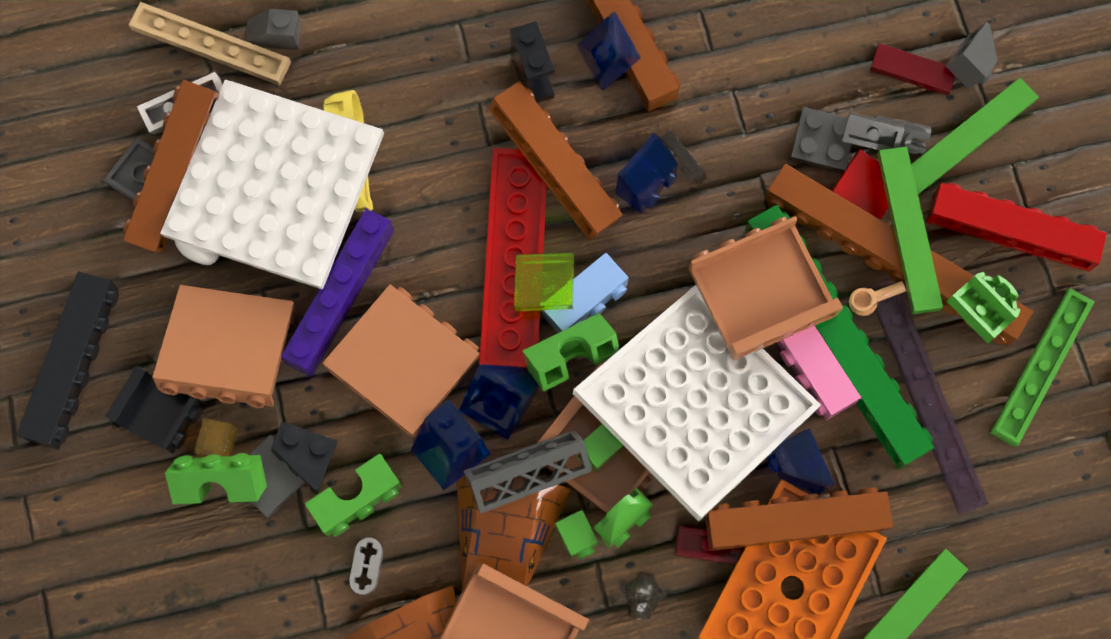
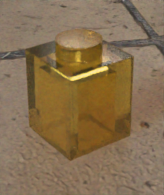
(215, 438)

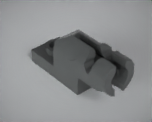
(885, 133)

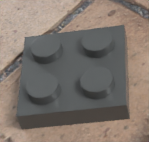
(820, 141)

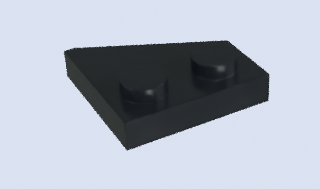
(304, 453)

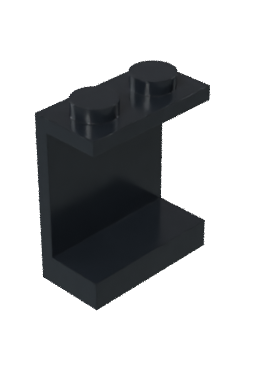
(532, 60)
(154, 414)

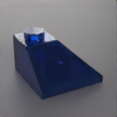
(608, 51)
(499, 397)
(801, 463)

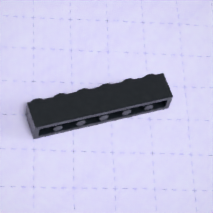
(68, 361)

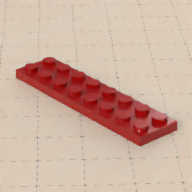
(514, 229)

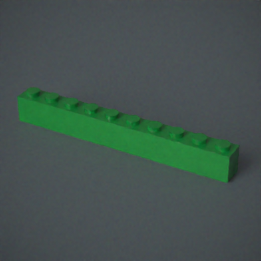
(880, 400)

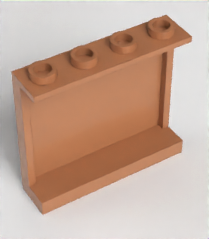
(762, 288)
(224, 346)
(401, 359)
(614, 479)
(505, 609)

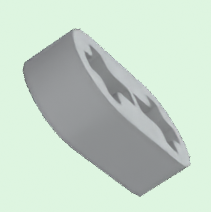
(373, 568)

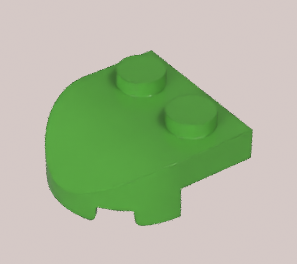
(986, 304)
(622, 517)

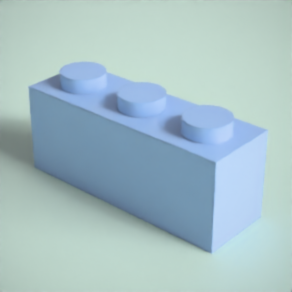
(591, 292)

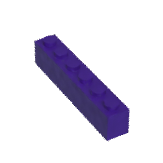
(339, 293)

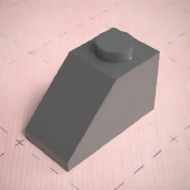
(275, 29)
(974, 57)

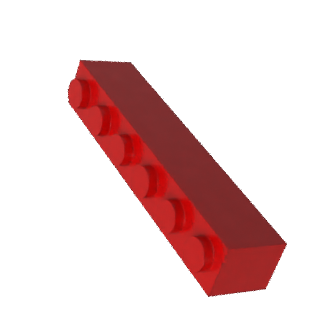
(1017, 227)

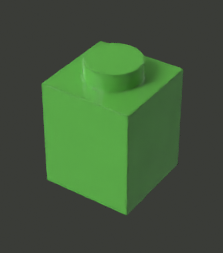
(601, 447)
(577, 535)

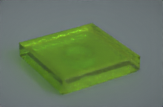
(544, 281)

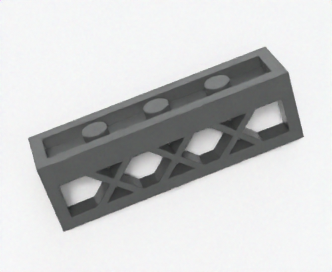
(523, 461)

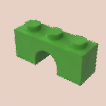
(587, 339)
(238, 474)
(335, 514)

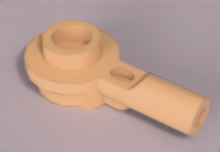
(865, 300)

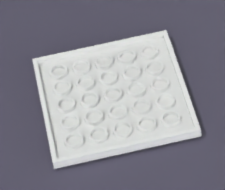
(273, 184)
(692, 408)

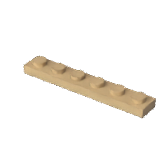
(210, 43)

